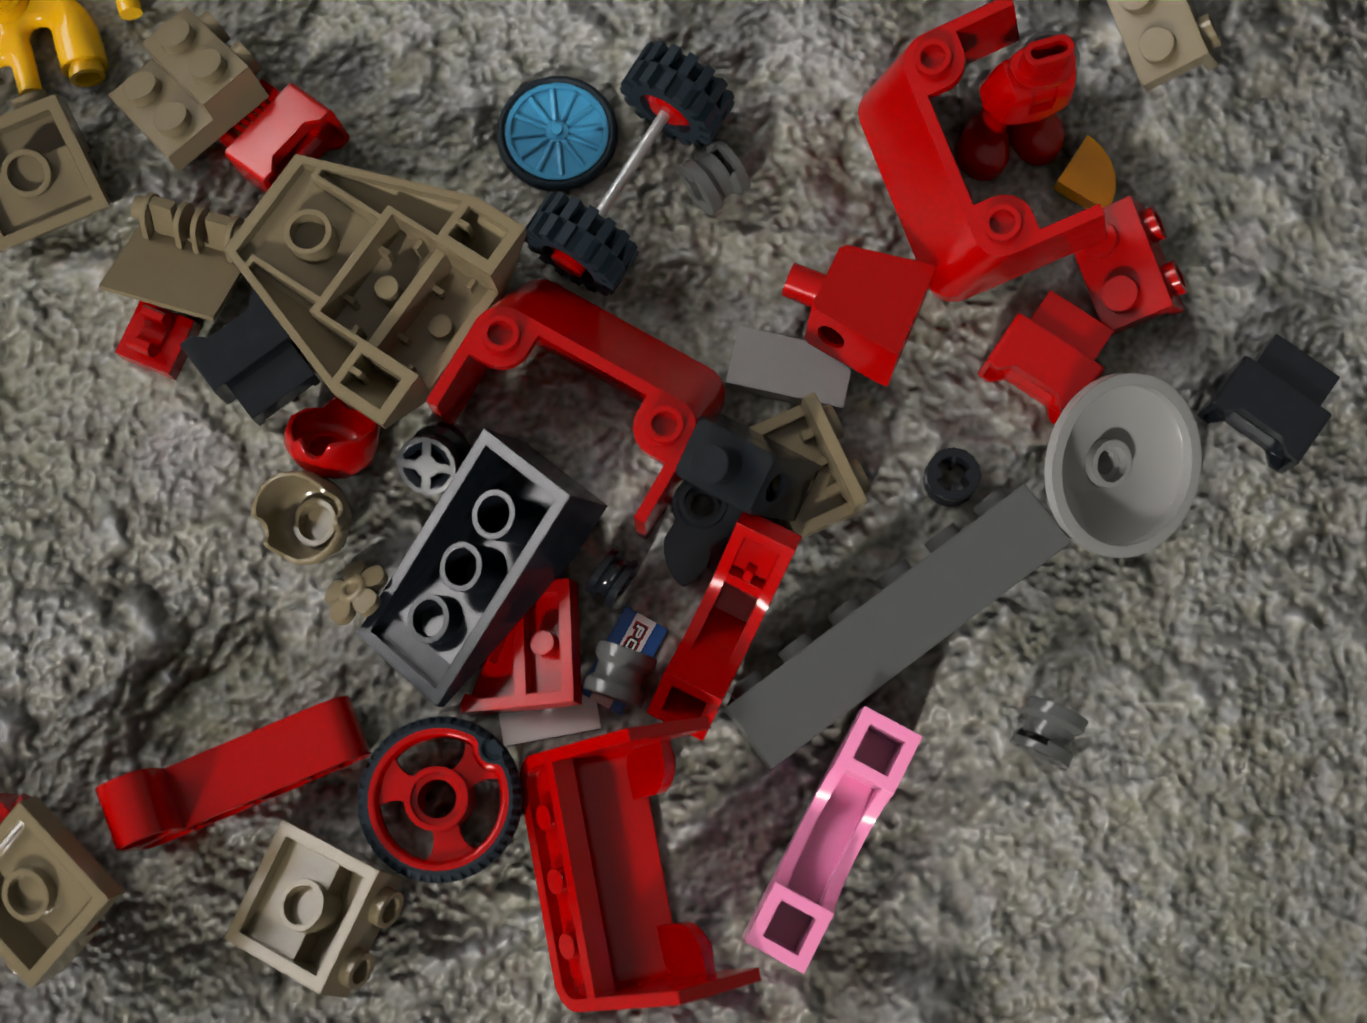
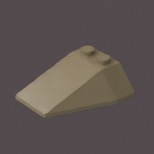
(375, 276)

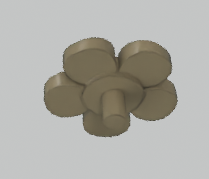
(355, 592)

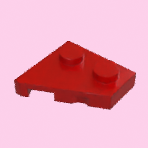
(536, 661)

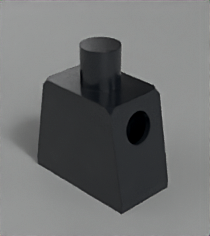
(740, 465)

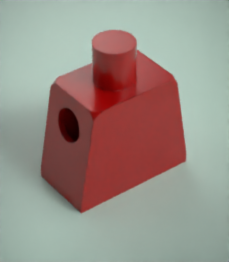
(862, 307)

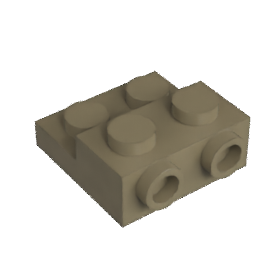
(190, 87)
(44, 170)
(47, 893)
(316, 911)

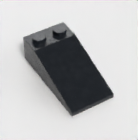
(479, 564)

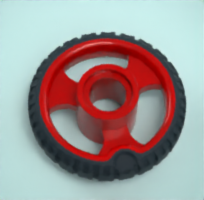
(451, 854)

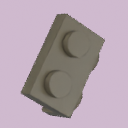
(1165, 38)
(840, 483)

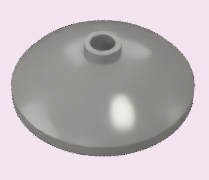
(1144, 471)

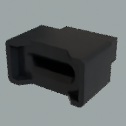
(252, 362)
(1274, 401)

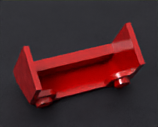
(966, 242)
(666, 381)
(605, 876)

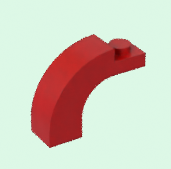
(725, 621)

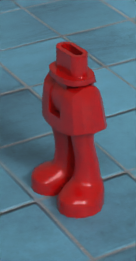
(1020, 105)

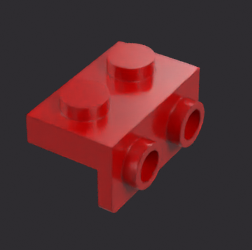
(1129, 270)

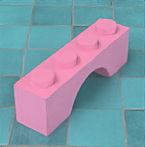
(829, 837)

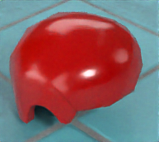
(332, 440)

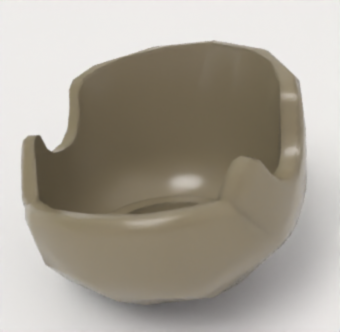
(302, 516)

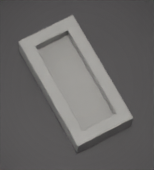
(785, 369)

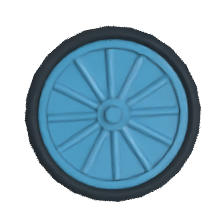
(557, 133)

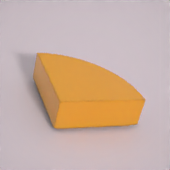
(1088, 176)

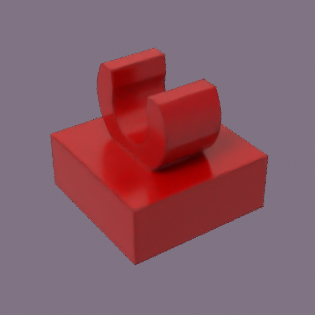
(155, 339)

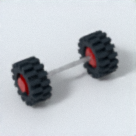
(676, 98)

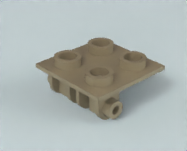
(176, 258)

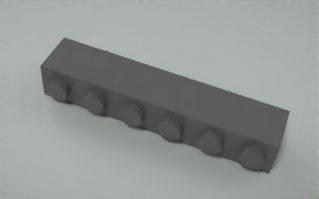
(895, 626)

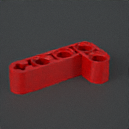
(172, 801)

